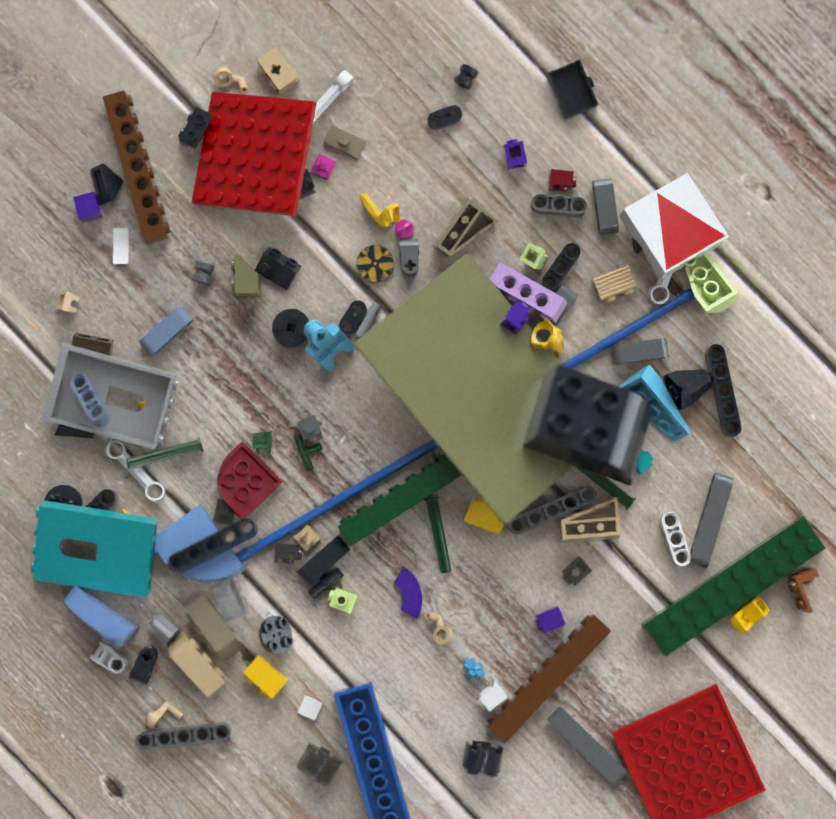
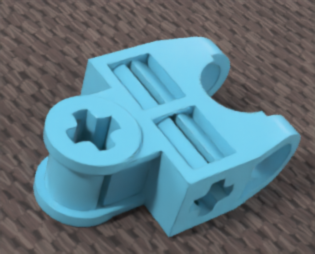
(326, 343)

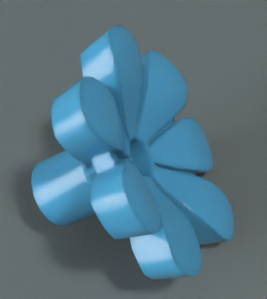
(473, 669)

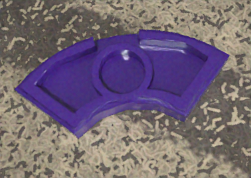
(411, 592)

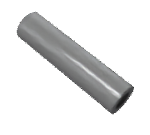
(368, 319)

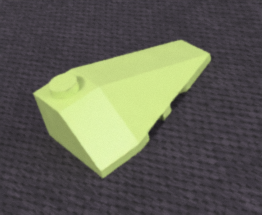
(710, 285)

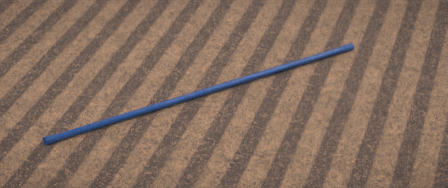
(248, 552)

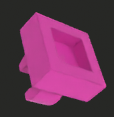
(323, 166)

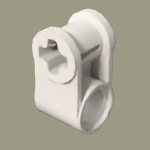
(108, 657)

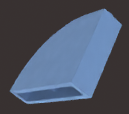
(189, 530)
(100, 616)

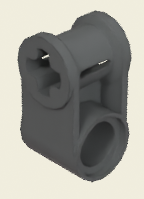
(409, 254)

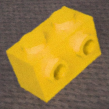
(483, 516)
(265, 677)

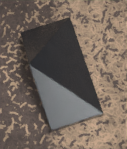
(105, 183)

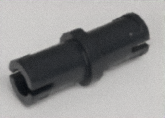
(326, 583)

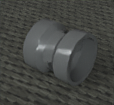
(201, 277)

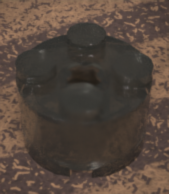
(319, 764)

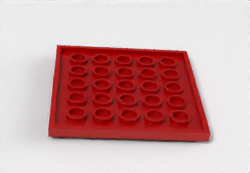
(254, 153)
(689, 758)

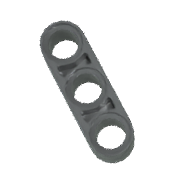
(568, 202)
(605, 206)
(640, 351)

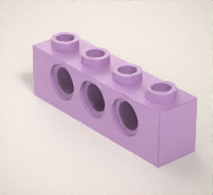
(555, 303)

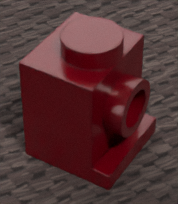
(561, 180)

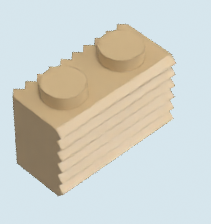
(614, 283)

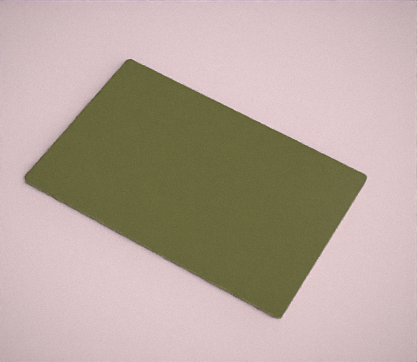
(469, 383)

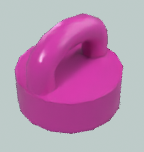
(404, 229)

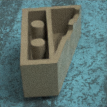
(463, 228)

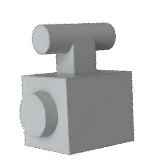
(163, 627)

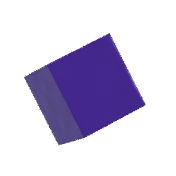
(87, 207)

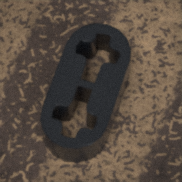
(446, 121)
(349, 314)

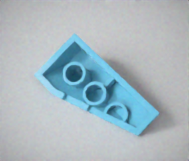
(665, 413)

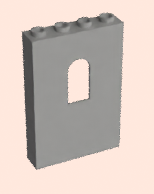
(103, 371)

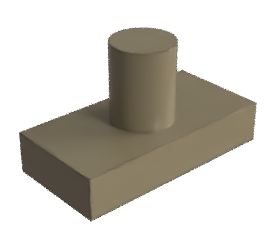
(344, 142)

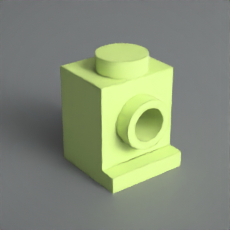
(534, 256)
(350, 600)

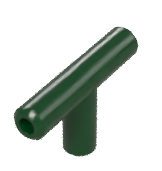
(305, 452)

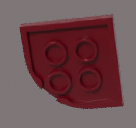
(245, 481)

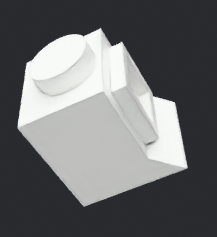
(491, 696)

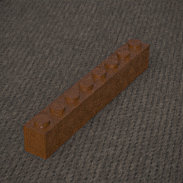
(548, 678)

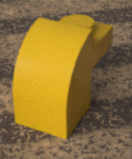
(749, 614)

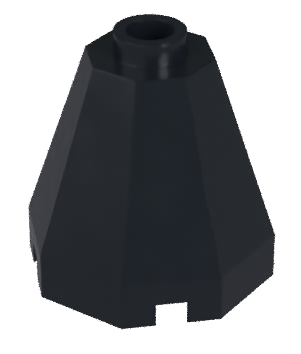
(687, 386)

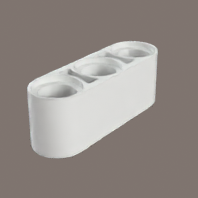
(668, 531)

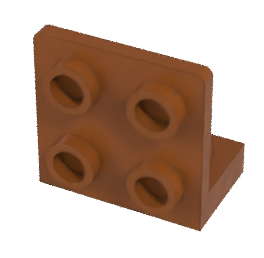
(795, 583)

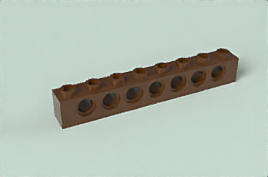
(113, 104)

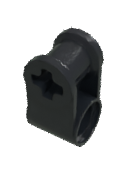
(142, 667)

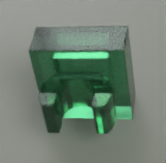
(262, 440)

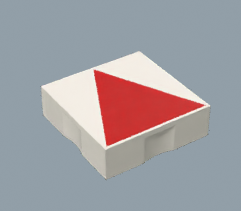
(673, 225)

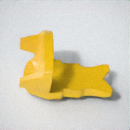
(383, 218)
(555, 341)

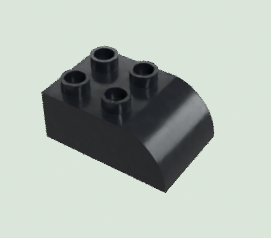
(589, 423)

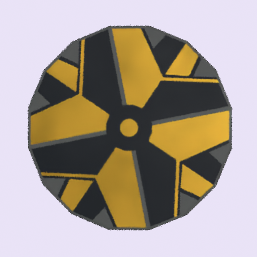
(375, 263)

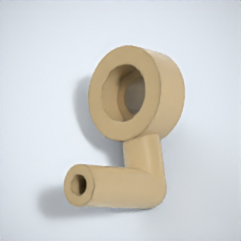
(226, 80)
(438, 634)
(154, 717)

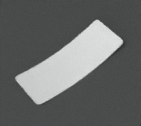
(120, 245)

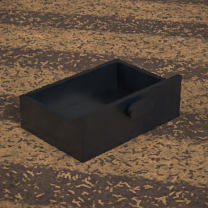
(573, 89)

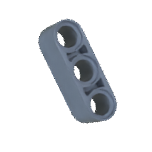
(166, 331)
(95, 406)

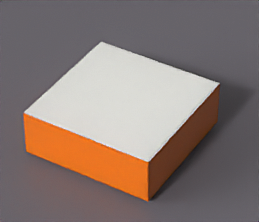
(310, 707)

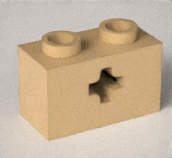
(272, 60)

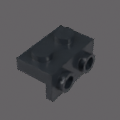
(194, 130)
(277, 268)

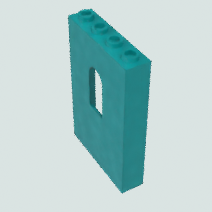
(123, 548)

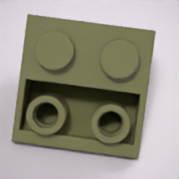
(246, 281)

